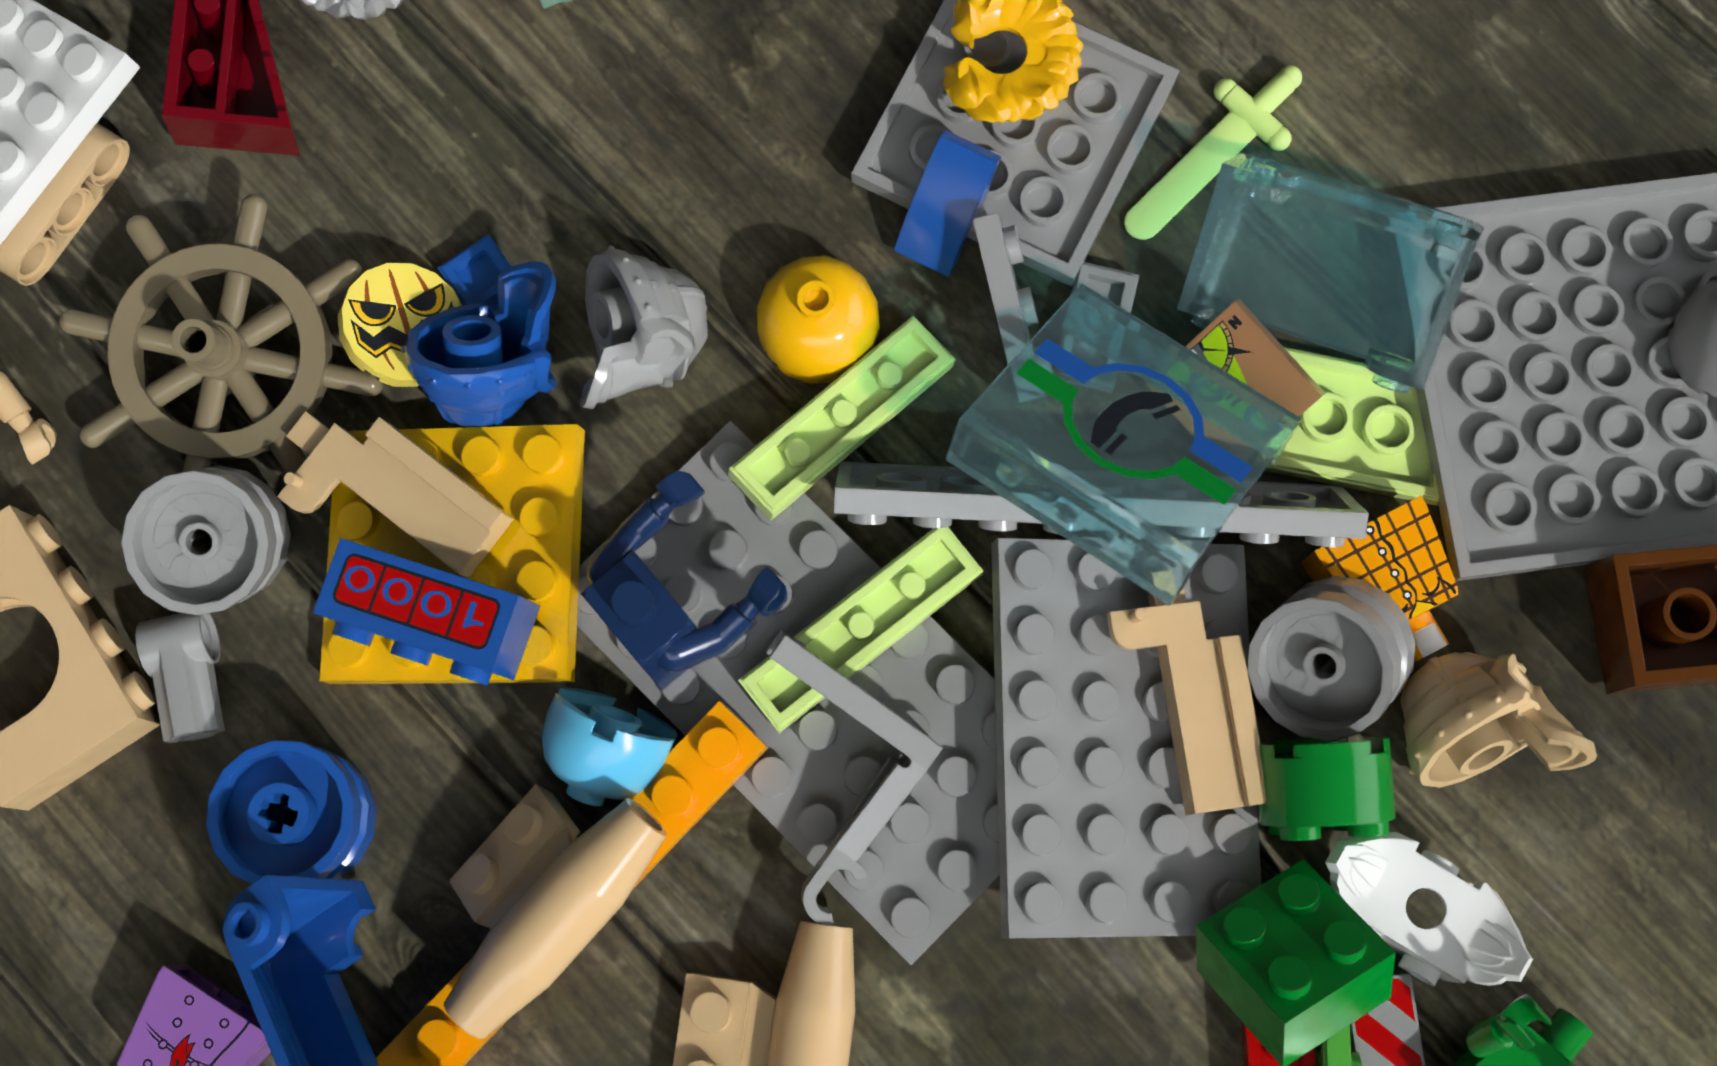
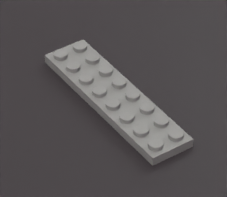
(946, 493)

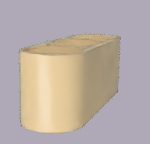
(63, 206)

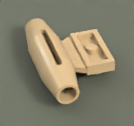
(542, 900)
(745, 1025)

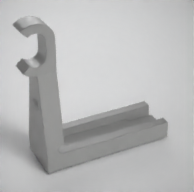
(889, 786)

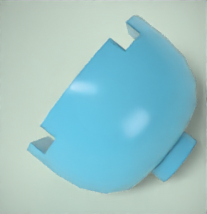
(602, 747)

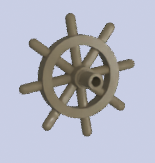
(218, 350)

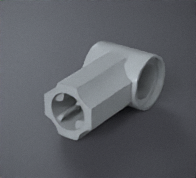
(180, 658)

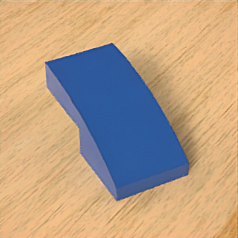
(946, 202)

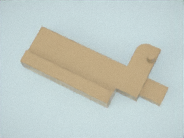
(401, 484)
(1205, 702)

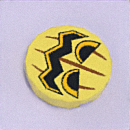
(382, 311)

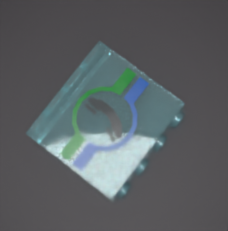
(1121, 441)

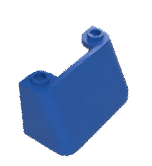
(288, 950)

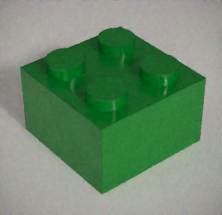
(1294, 962)

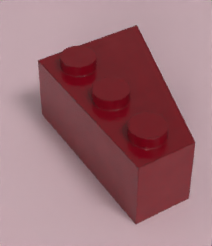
(225, 80)

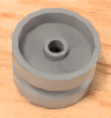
(169, 534)
(1331, 658)

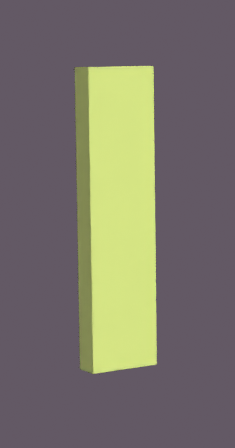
(841, 418)
(867, 622)

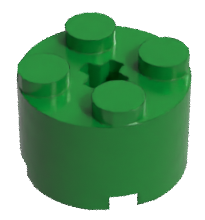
(1327, 785)

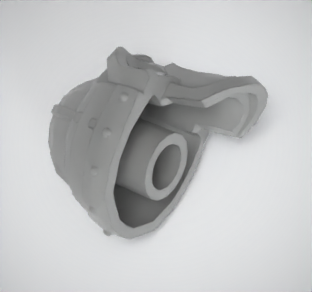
(642, 322)

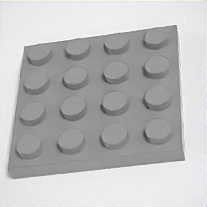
(1054, 170)

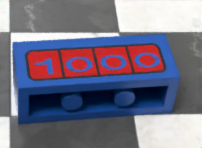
(425, 612)

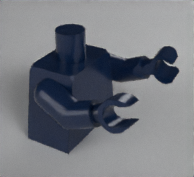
(645, 613)

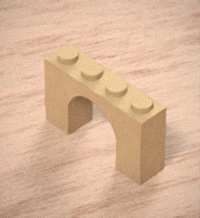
(94, 700)

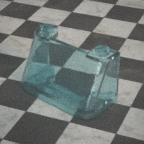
(1332, 265)

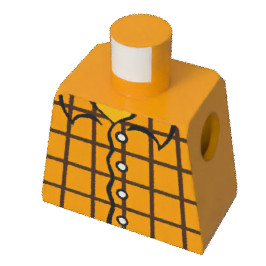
(1401, 559)

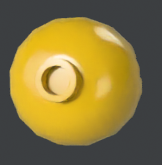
(817, 318)

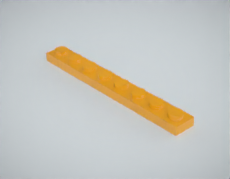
(683, 791)

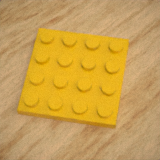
(534, 479)

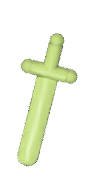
(1244, 122)

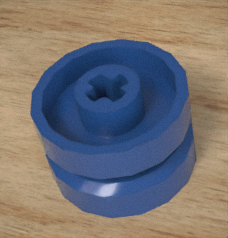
(254, 805)

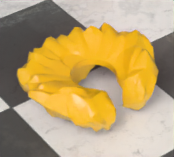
(1038, 82)

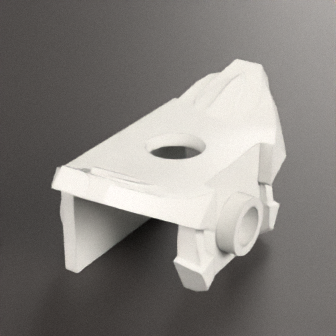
(1472, 940)

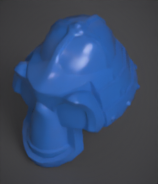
(488, 355)

